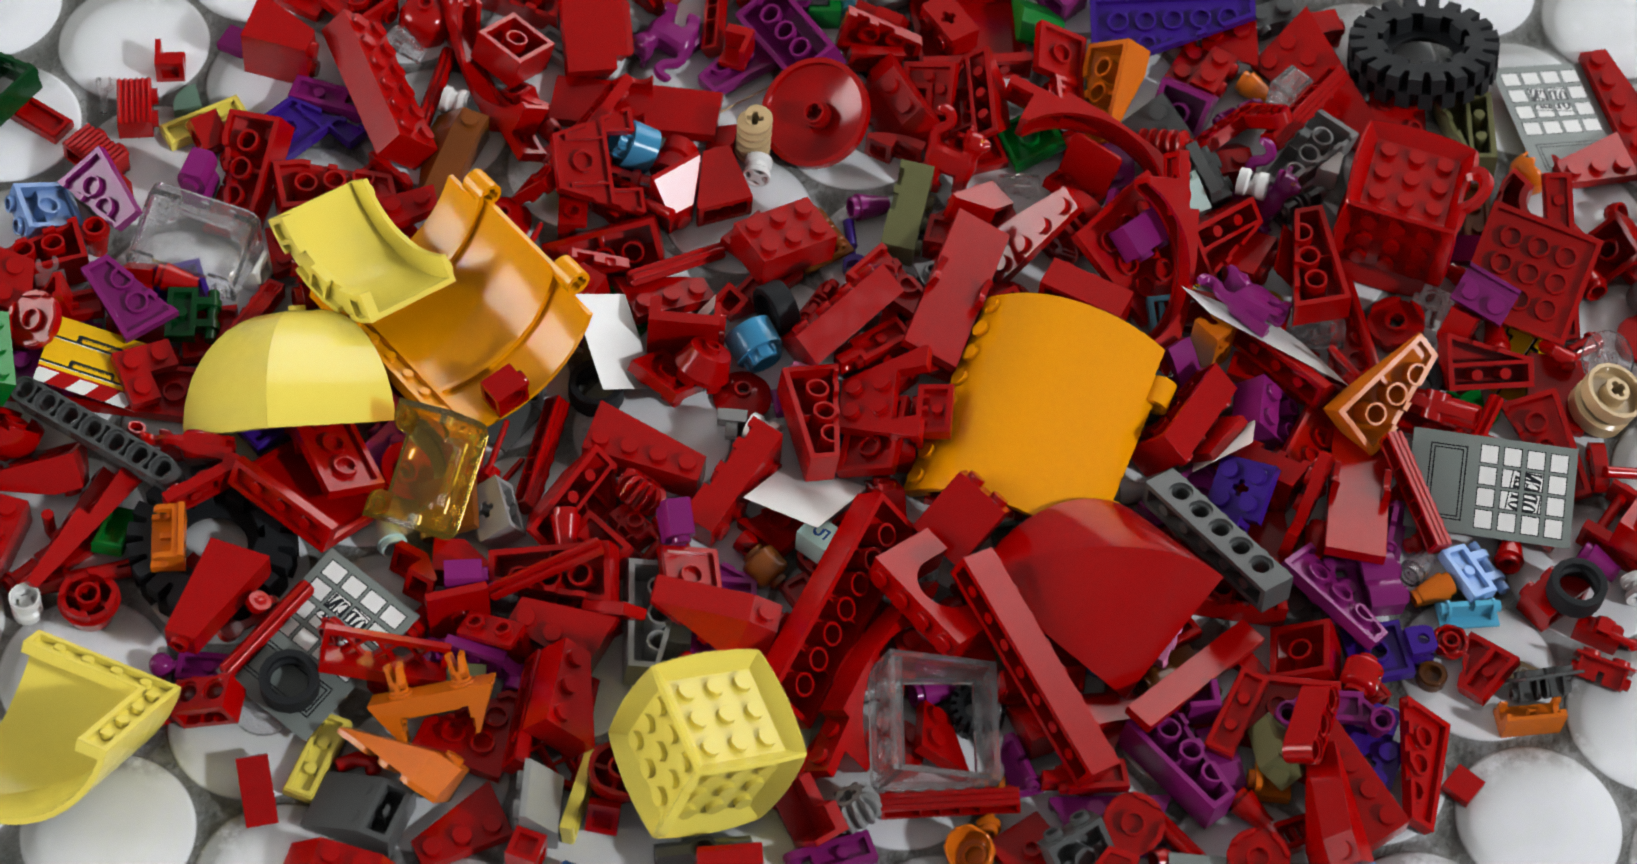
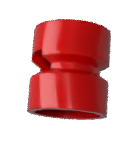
(673, 150)

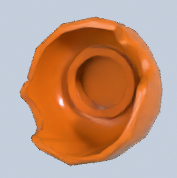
(1526, 167)
(969, 846)

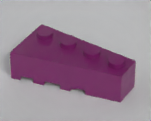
(1180, 767)

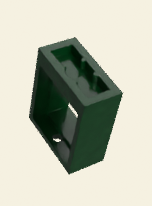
(23, 88)

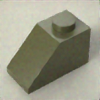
(1267, 741)

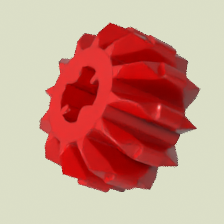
(640, 491)

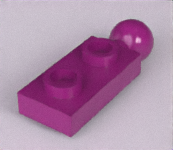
(186, 665)

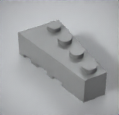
(1312, 147)
(645, 639)

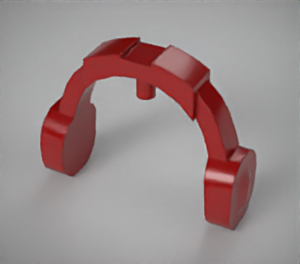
(260, 605)

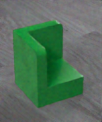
(826, 15)

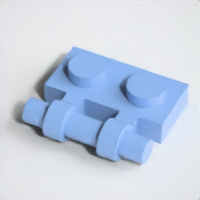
(1473, 571)

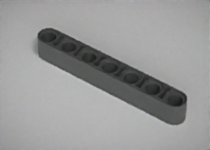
(105, 442)

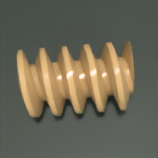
(753, 131)

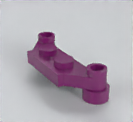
(478, 653)
(1352, 711)

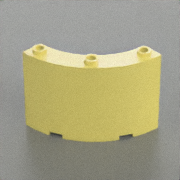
(357, 254)

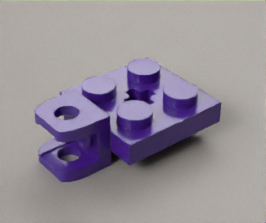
(1250, 505)
(1400, 649)
(1382, 750)

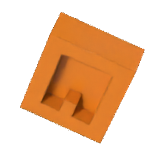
(1264, 788)

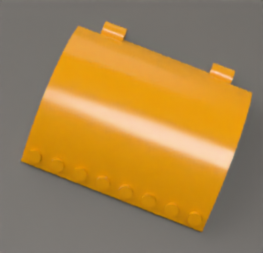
(499, 311)
(1046, 403)

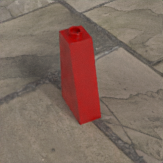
(214, 594)

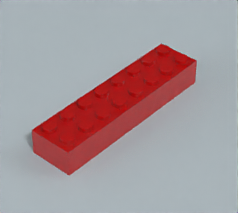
(835, 604)

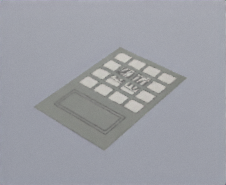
(1552, 110)
(1498, 486)
(339, 592)

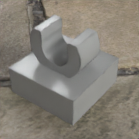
(731, 420)

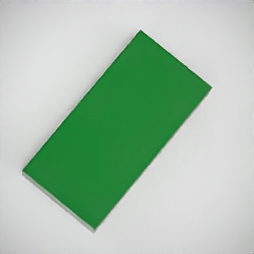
(111, 535)

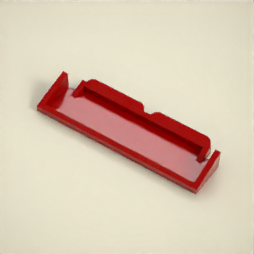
(595, 36)

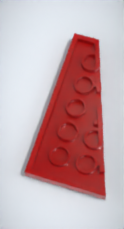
(1309, 50)

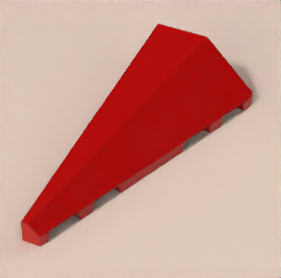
(93, 507)

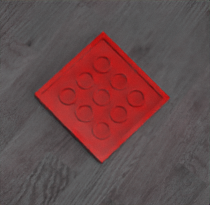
(1542, 261)
(1146, 278)

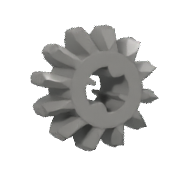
(858, 805)

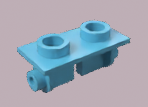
(1466, 615)

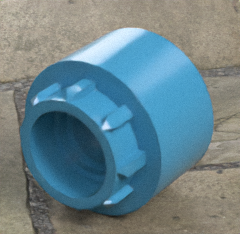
(635, 150)
(755, 344)

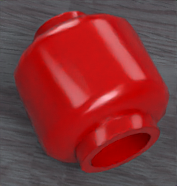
(1361, 674)

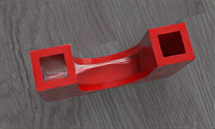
(897, 573)

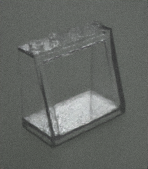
(886, 720)

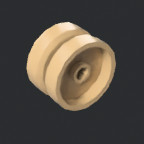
(1604, 400)

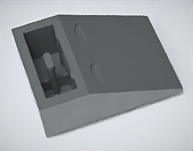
(361, 811)

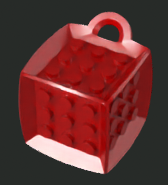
(1406, 206)

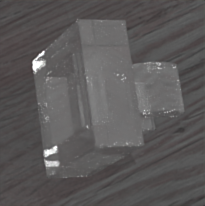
(42, 278)

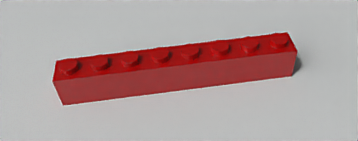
(1035, 667)

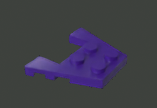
(313, 125)

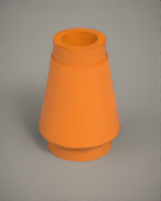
(1252, 86)
(1433, 590)

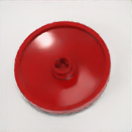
(817, 112)

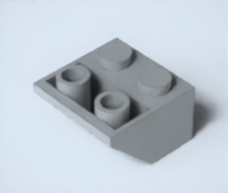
(539, 800)

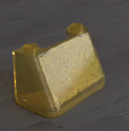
(431, 471)

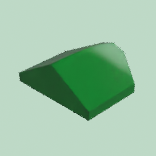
(1026, 16)

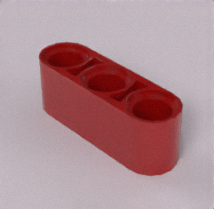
(1311, 724)

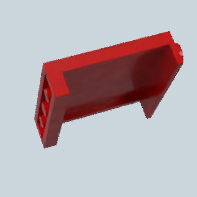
(995, 29)
(290, 493)

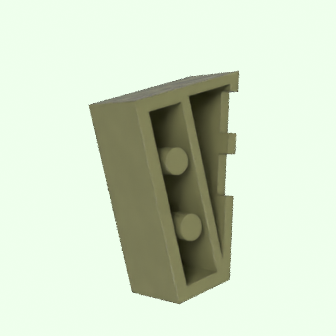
(908, 211)

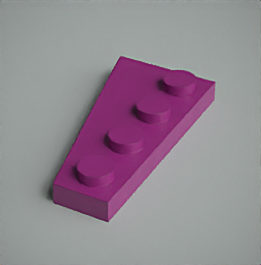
(1334, 598)

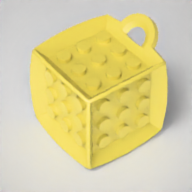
(706, 742)

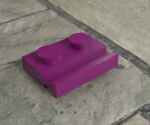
(1485, 294)

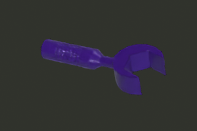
(850, 235)

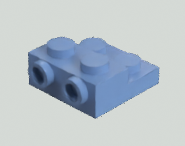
(40, 206)

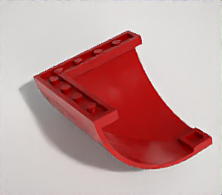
(1105, 585)

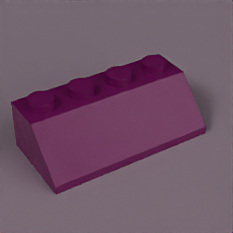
(787, 32)

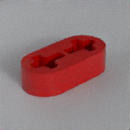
(1595, 460)

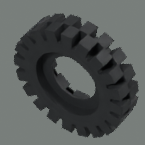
(1466, 73)
(261, 529)

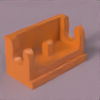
(1211, 341)
(169, 538)
(1529, 719)

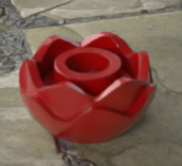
(1457, 638)

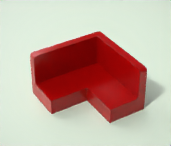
(807, 815)

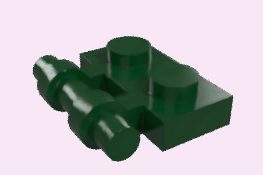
(186, 325)

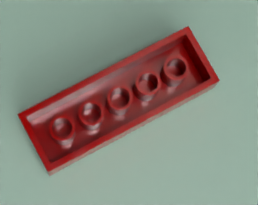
(379, 89)

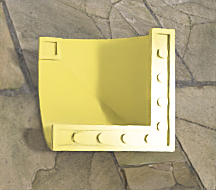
(289, 373)
(72, 726)

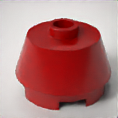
(703, 364)
(89, 600)

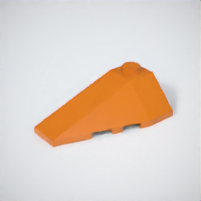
(1113, 76)
(1382, 394)
(423, 769)

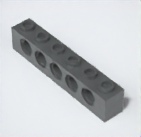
(1217, 540)

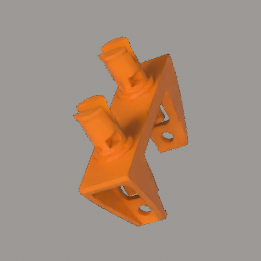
(406, 702)

